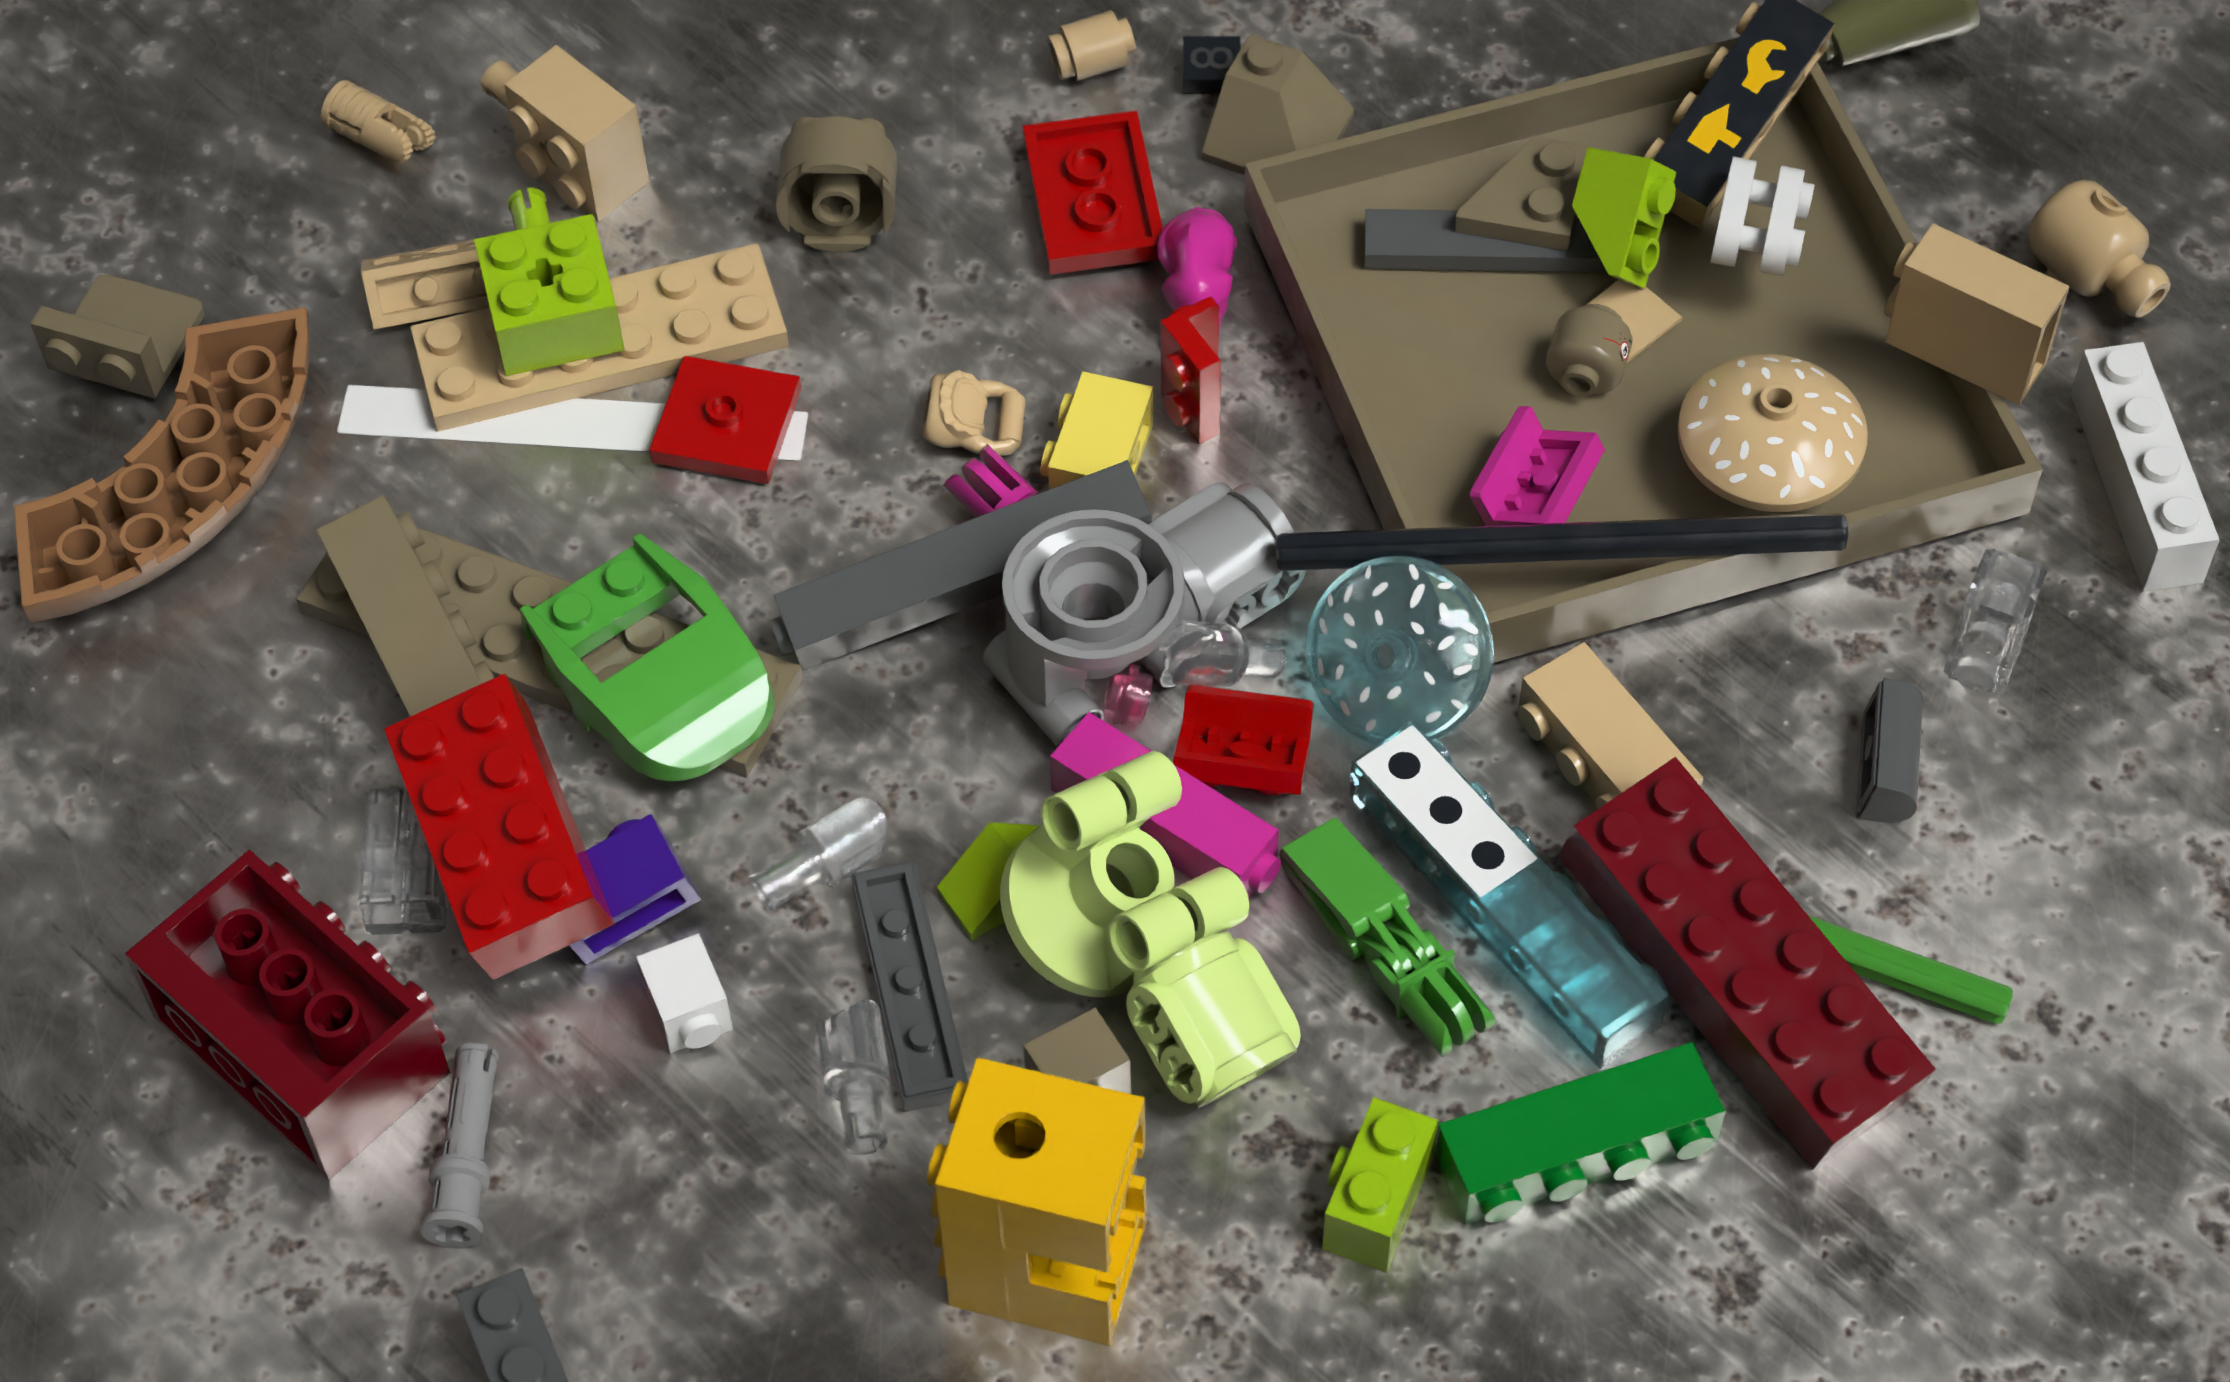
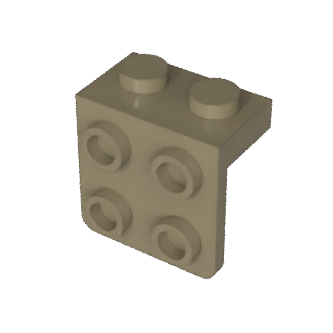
(119, 334)

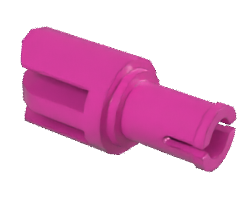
(993, 484)

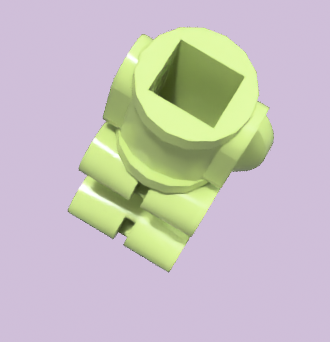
(1102, 918)

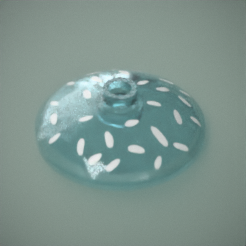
(1437, 642)

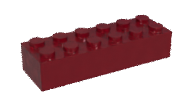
(1745, 962)

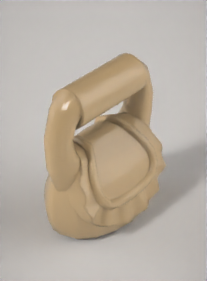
(957, 413)

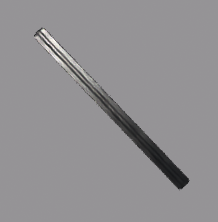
(1567, 541)

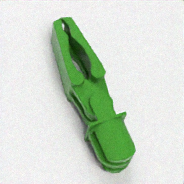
(1371, 921)

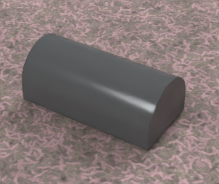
(1890, 753)

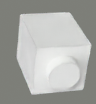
(685, 994)

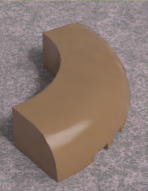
(181, 480)

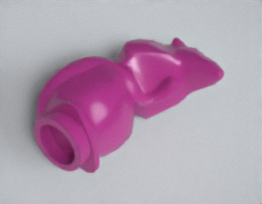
(1197, 256)

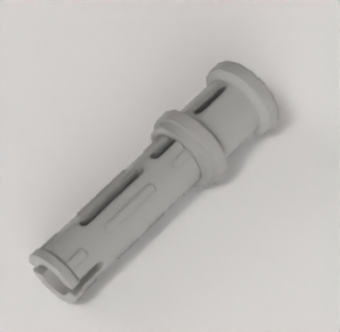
(460, 1171)

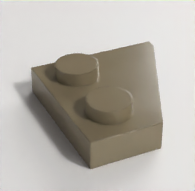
(1528, 197)

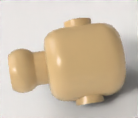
(2097, 247)

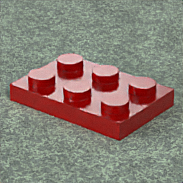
(1093, 191)

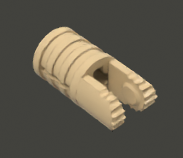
(374, 122)

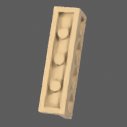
(424, 284)

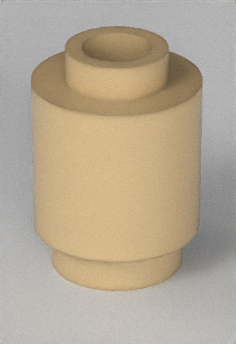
(1091, 46)

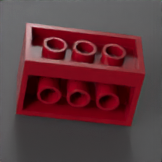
(291, 1011)

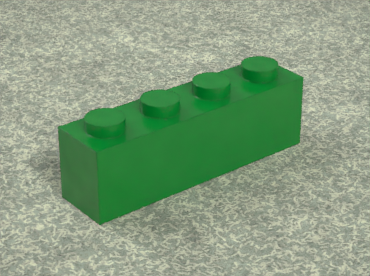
(1579, 1134)

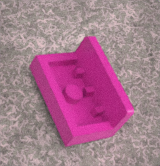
(1534, 473)

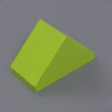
(974, 882)

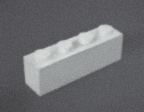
(2144, 467)

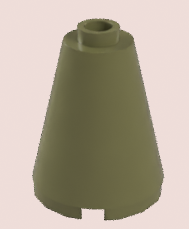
(1887, 27)

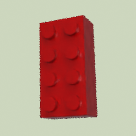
(498, 827)

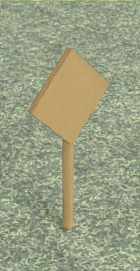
(1641, 311)

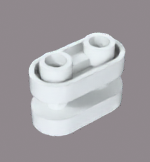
(1781, 242)

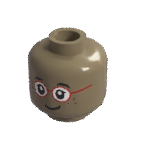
(1589, 348)

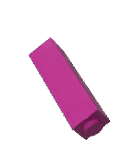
(1197, 832)

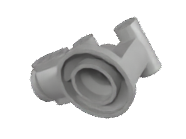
(1193, 563)

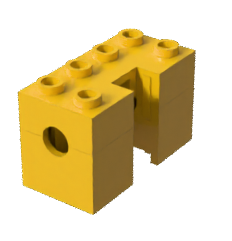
(1040, 1199)

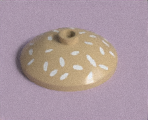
(1767, 453)

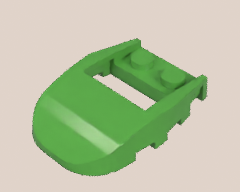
(681, 702)

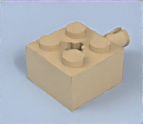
(572, 130)

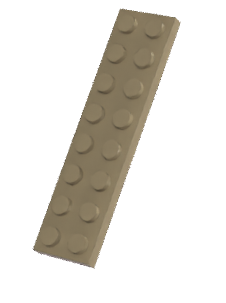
(490, 599)

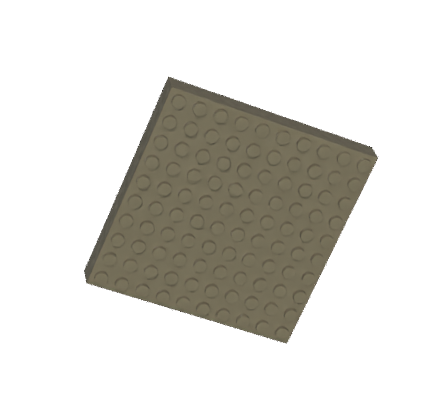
(1441, 359)

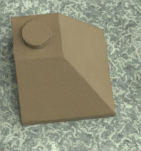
(1272, 106)

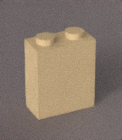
(1974, 312)

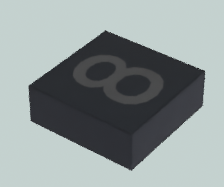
(1207, 62)

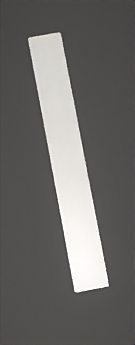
(561, 424)

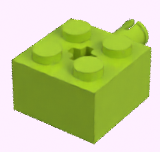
(548, 289)

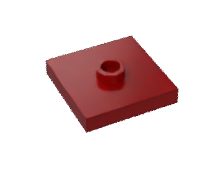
(725, 419)

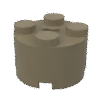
(837, 182)

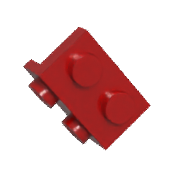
(1192, 368)
(1245, 739)

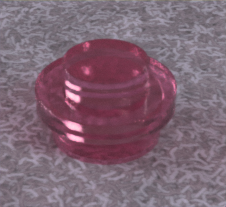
(1128, 695)

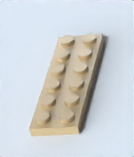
(697, 308)

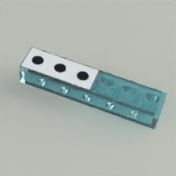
(1509, 895)

